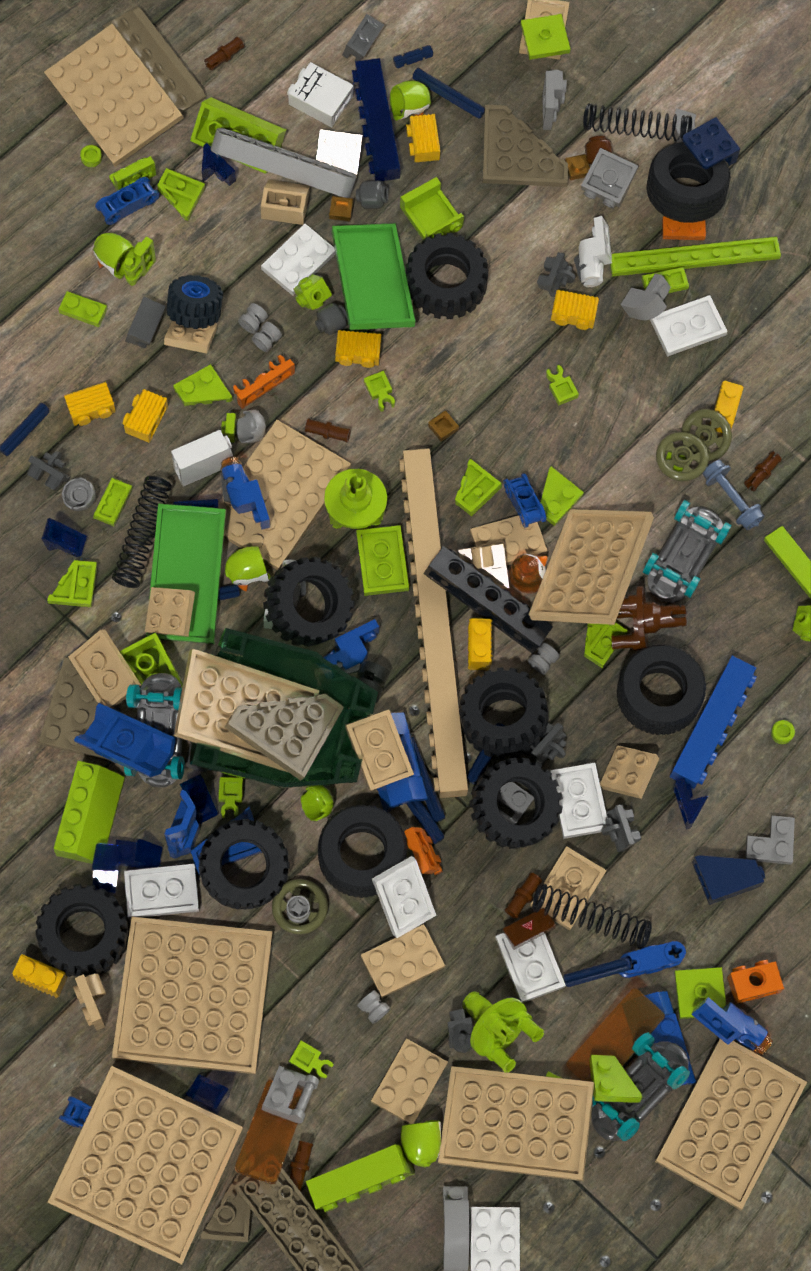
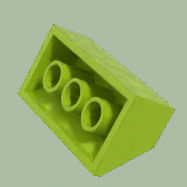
(216, 114)
(88, 812)

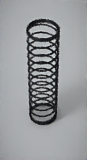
(684, 121)
(129, 575)
(537, 904)

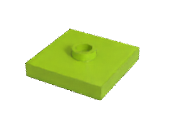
(545, 36)
(695, 986)

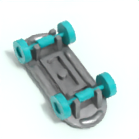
(685, 553)
(158, 707)
(655, 1074)

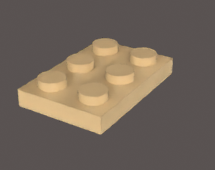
(543, 8)
(515, 537)
(103, 669)
(381, 750)
(575, 875)
(402, 961)
(409, 1082)

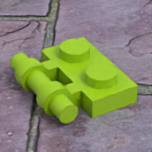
(141, 263)

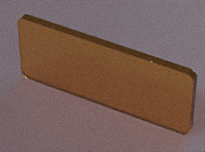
(617, 1033)
(266, 1142)

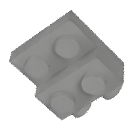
(552, 96)
(609, 178)

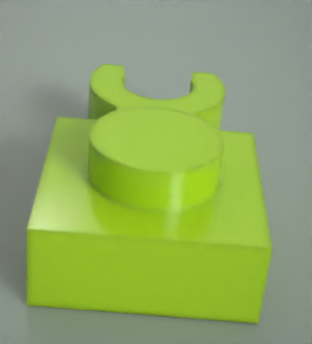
(379, 387)
(561, 388)
(230, 792)
(307, 1057)

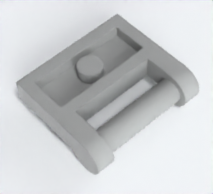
(514, 799)
(283, 1090)

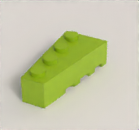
(149, 658)
(359, 1178)

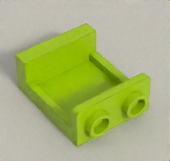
(430, 210)

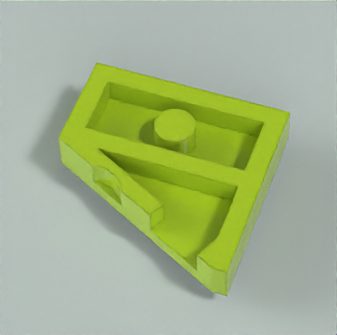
(181, 191)
(558, 496)
(76, 586)
(612, 1081)

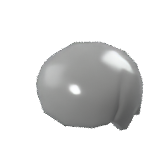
(251, 427)
(78, 494)

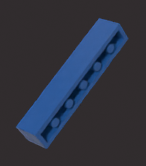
(713, 722)

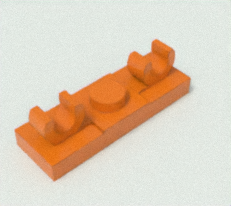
(264, 382)

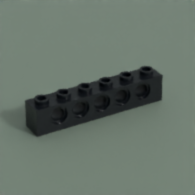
(475, 598)

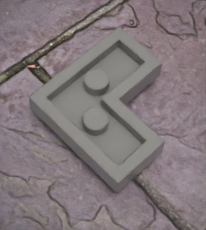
(777, 847)

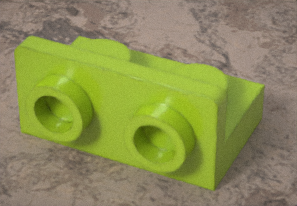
(142, 168)

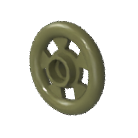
(717, 421)
(688, 440)
(316, 896)

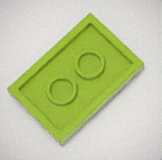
(382, 560)

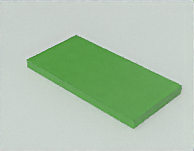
(373, 276)
(190, 558)

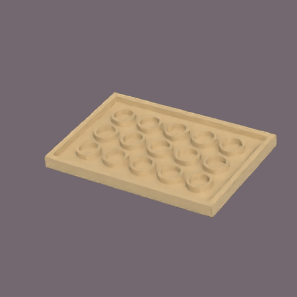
(113, 95)
(293, 487)
(591, 566)
(212, 693)
(731, 1122)
(517, 1123)

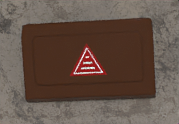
(528, 928)

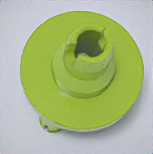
(357, 509)
(498, 1027)

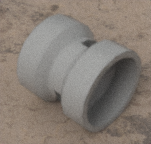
(253, 317)
(266, 337)
(543, 659)
(297, 905)
(372, 1005)

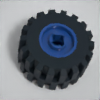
(194, 301)

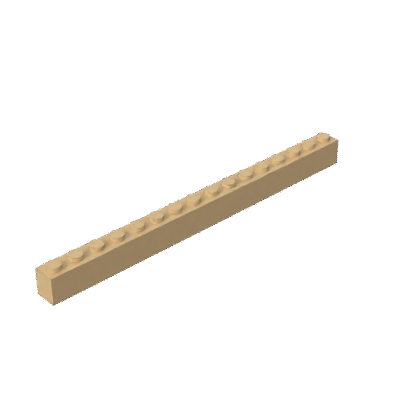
(433, 626)

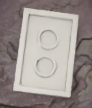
(298, 258)
(688, 325)
(582, 800)
(161, 891)
(404, 897)
(531, 967)
(495, 1239)

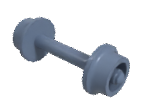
(750, 516)

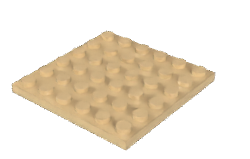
(192, 995)
(145, 1165)

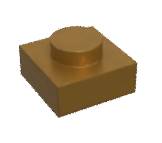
(577, 167)
(341, 208)
(443, 426)

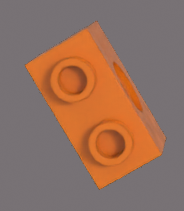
(769, 982)

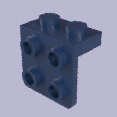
(711, 144)

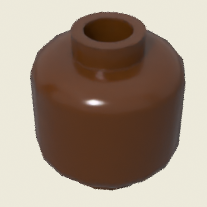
(593, 146)

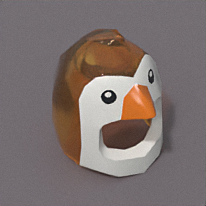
(527, 572)

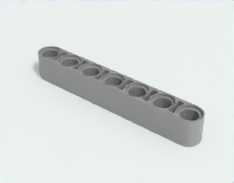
(283, 162)

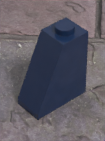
(727, 877)

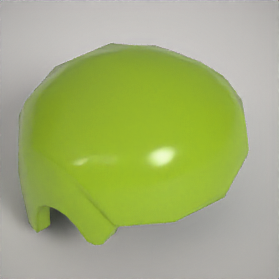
(317, 802)

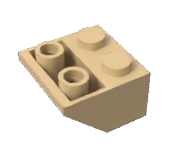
(284, 202)

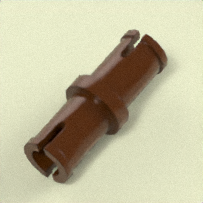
(224, 53)
(327, 430)
(762, 471)
(523, 895)
(300, 1163)

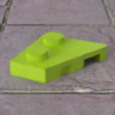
(202, 388)
(476, 488)
(598, 642)

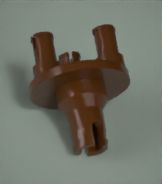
(647, 619)

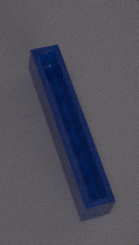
(377, 120)

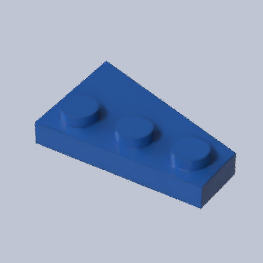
(235, 852)

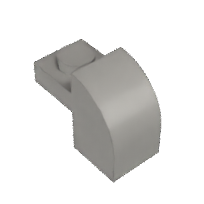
(647, 303)

